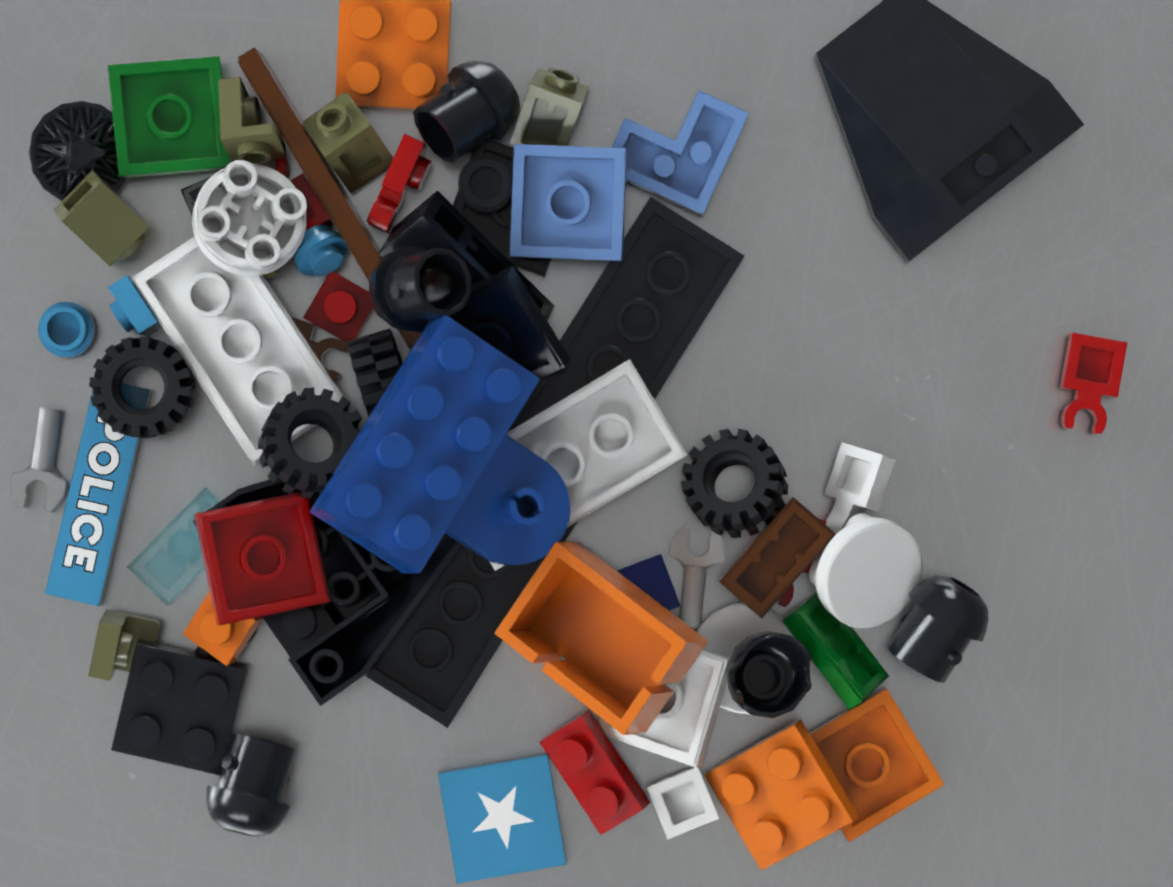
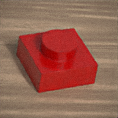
(340, 308)

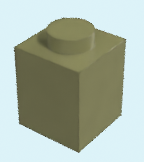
(102, 219)

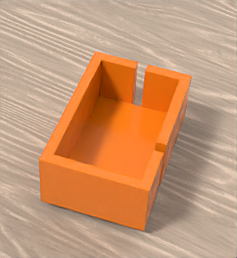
(609, 630)

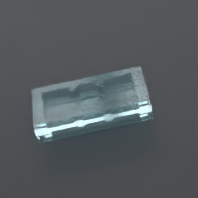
(175, 554)

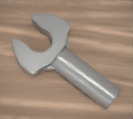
(42, 465)

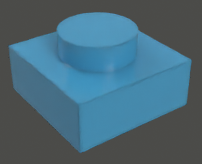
(132, 309)

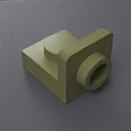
(550, 109)
(242, 126)
(348, 142)
(117, 642)

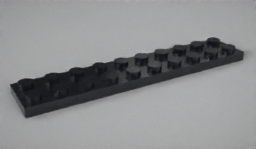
(635, 312)

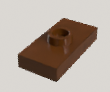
(777, 557)

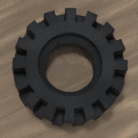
(375, 364)
(108, 387)
(298, 411)
(716, 457)

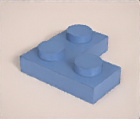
(690, 166)

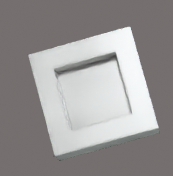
(682, 802)

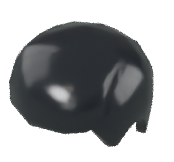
(769, 674)

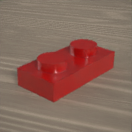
(595, 772)

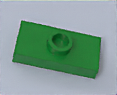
(836, 651)

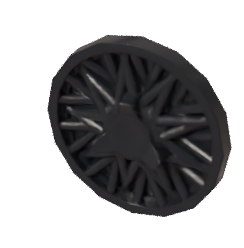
(72, 144)

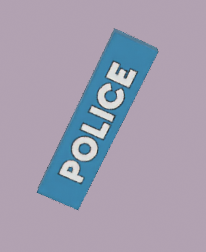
(95, 506)

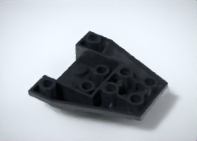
(935, 117)
(368, 604)

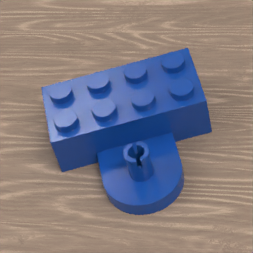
(442, 461)

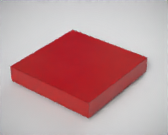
(261, 558)

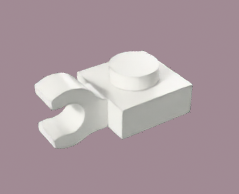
(856, 483)

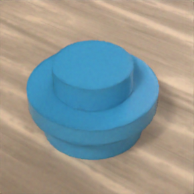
(320, 251)
(66, 329)

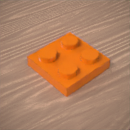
(392, 52)
(876, 761)
(781, 795)

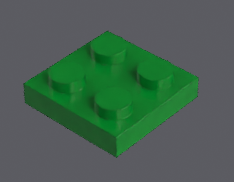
(167, 117)

